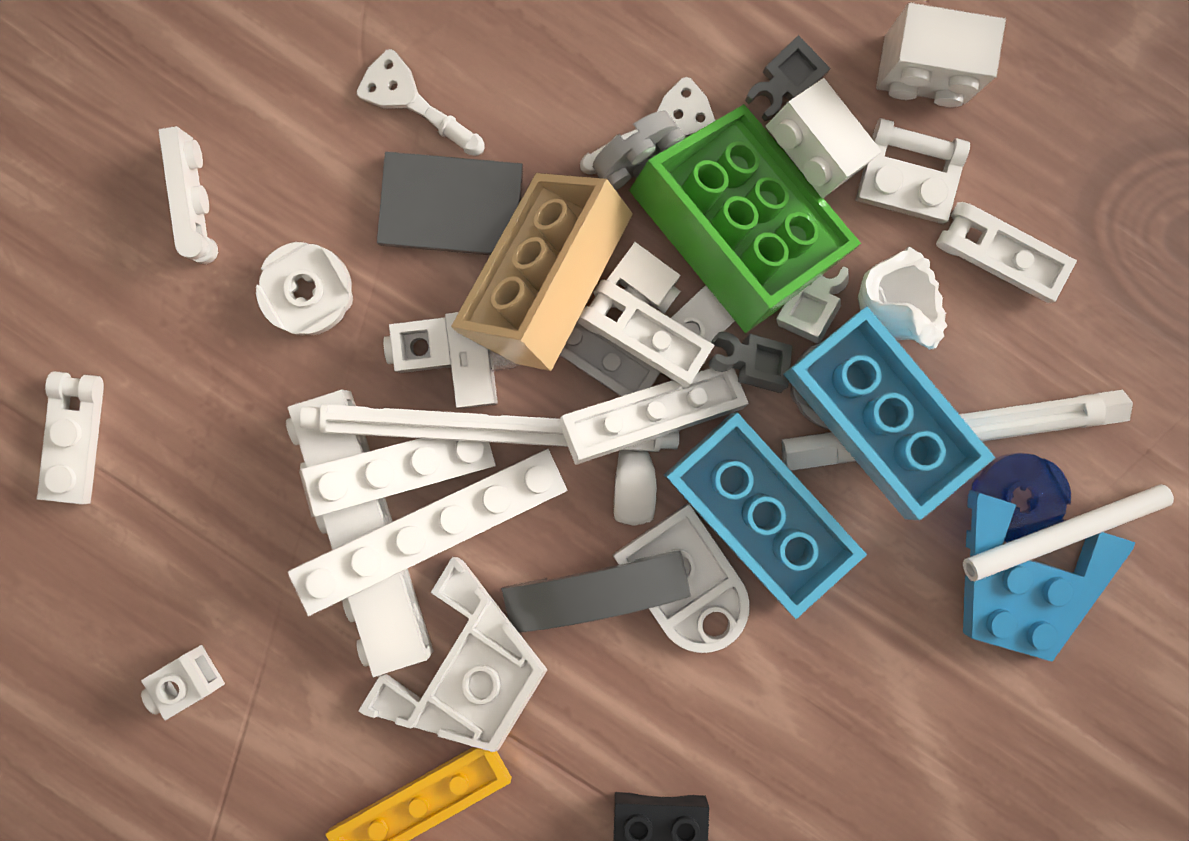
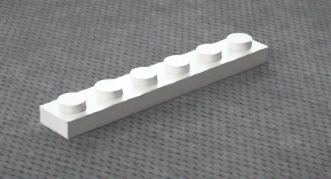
(426, 532)

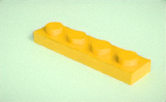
(426, 799)

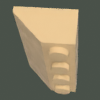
(544, 268)

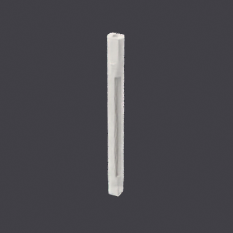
(987, 425)

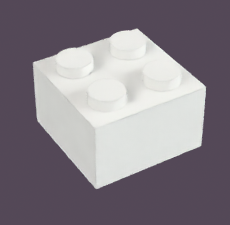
(940, 54)

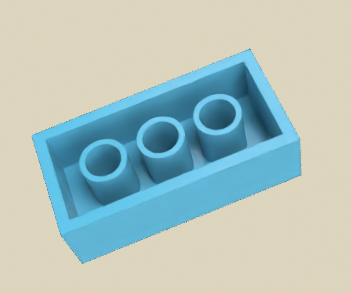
(889, 415)
(765, 514)

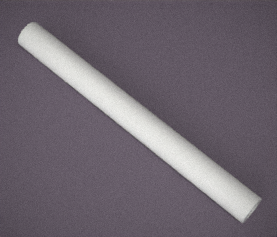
(1067, 532)

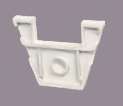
(480, 681)

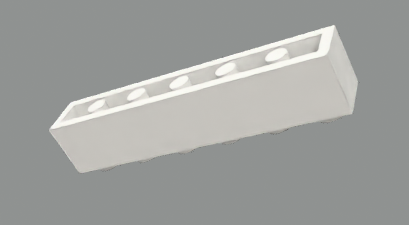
(388, 611)

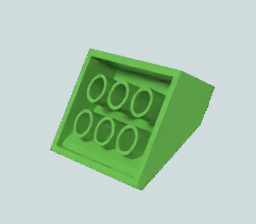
(742, 216)

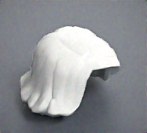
(905, 298)

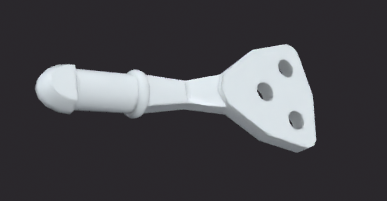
(408, 97)
(672, 102)

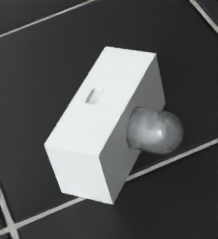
(473, 369)

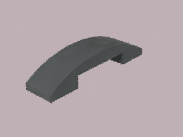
(597, 593)

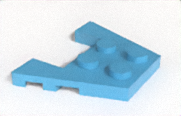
(1033, 603)

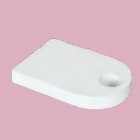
(710, 578)

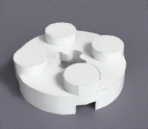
(278, 283)

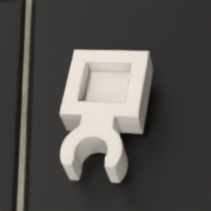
(814, 307)

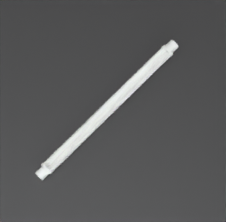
(450, 426)

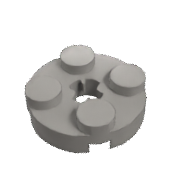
(626, 158)

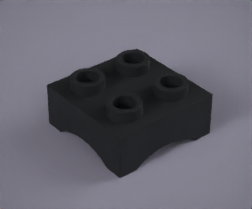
(660, 818)

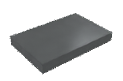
(446, 202)

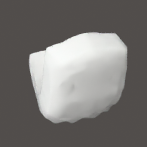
(634, 488)

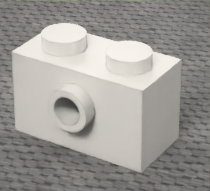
(823, 137)

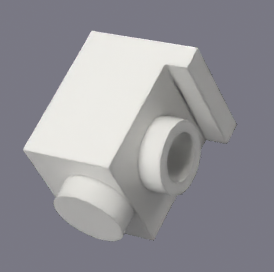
(646, 278)
(399, 345)
(193, 675)

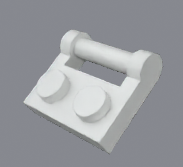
(908, 186)

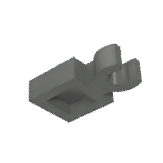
(789, 75)
(757, 358)

